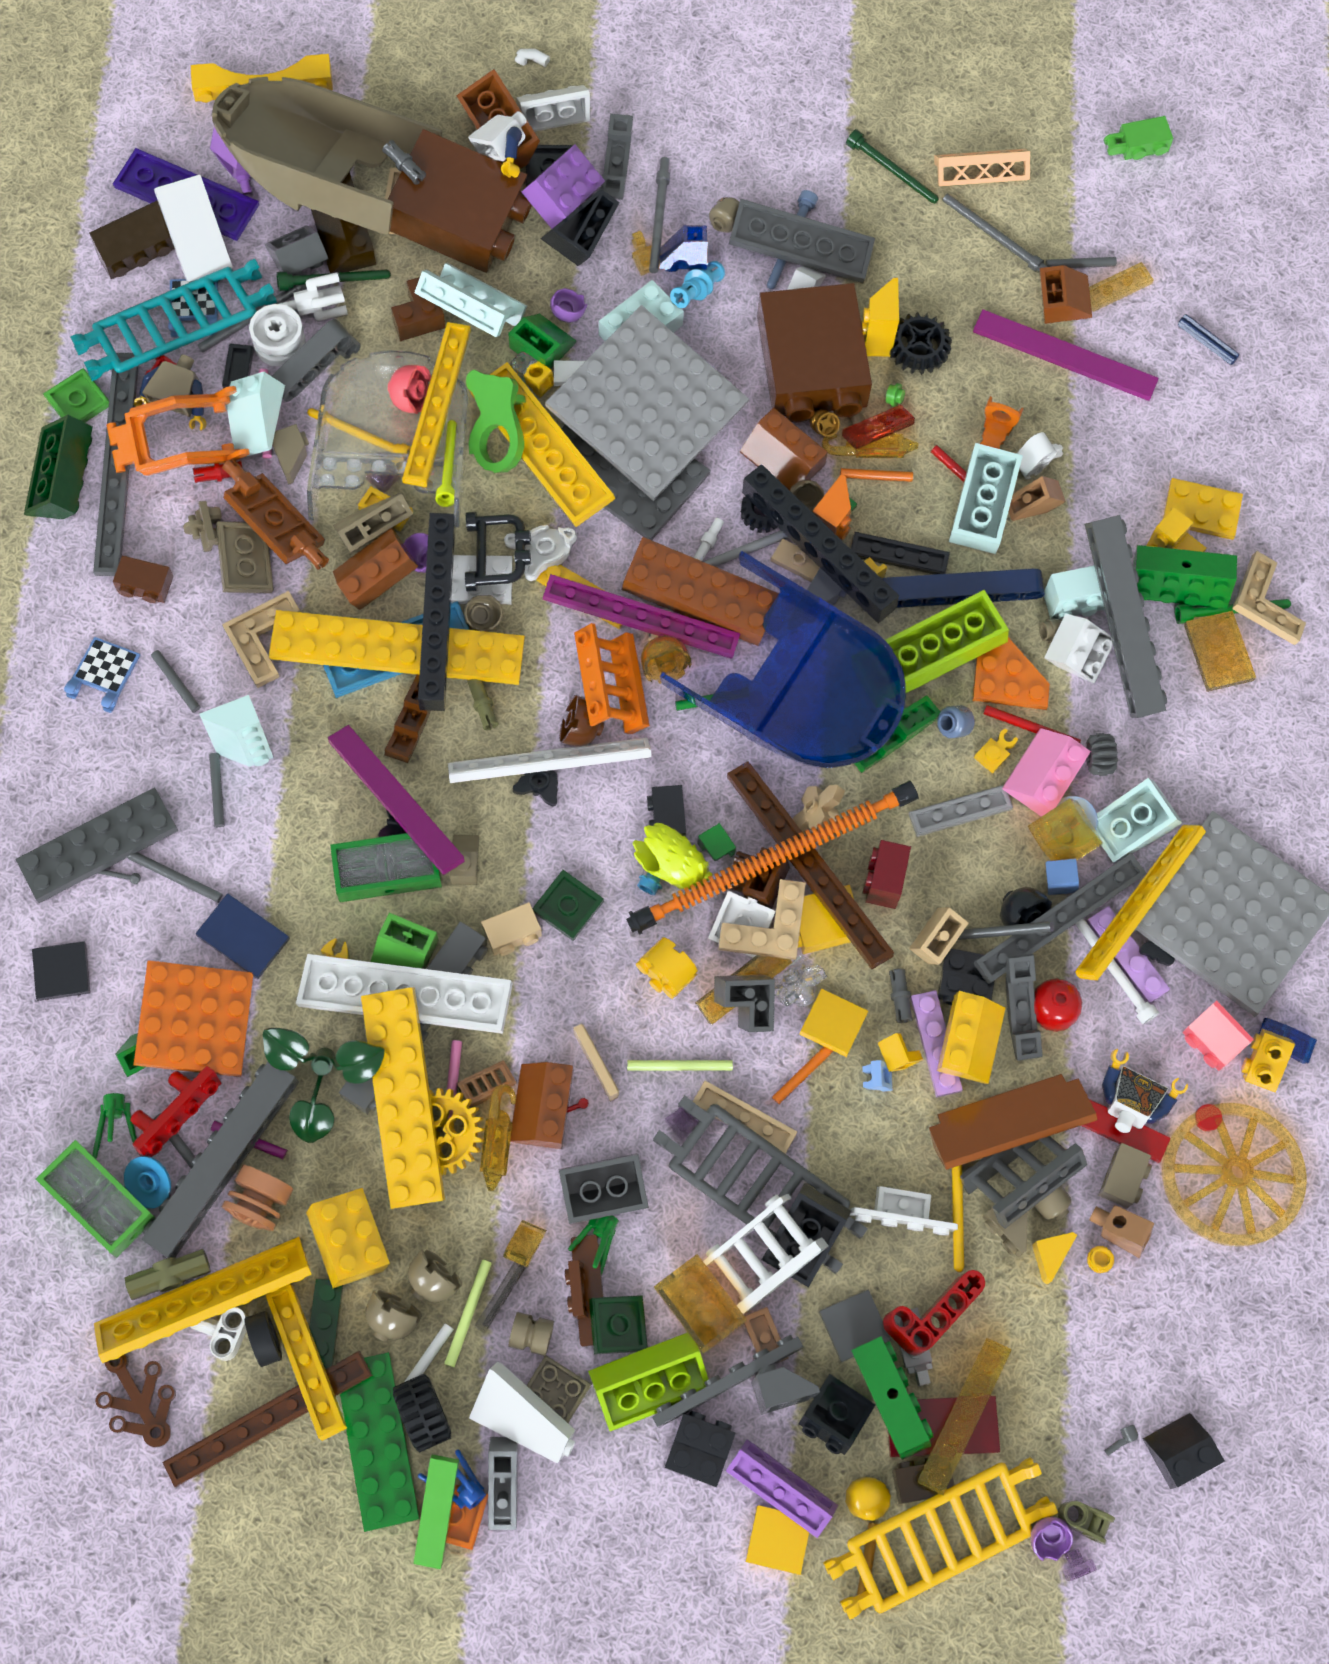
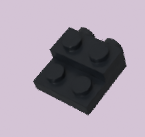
(961, 975)
(836, 1415)
(700, 1448)

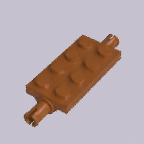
(273, 517)

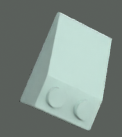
(254, 412)
(1135, 820)

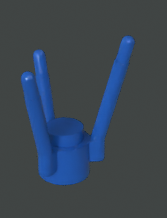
(470, 1490)

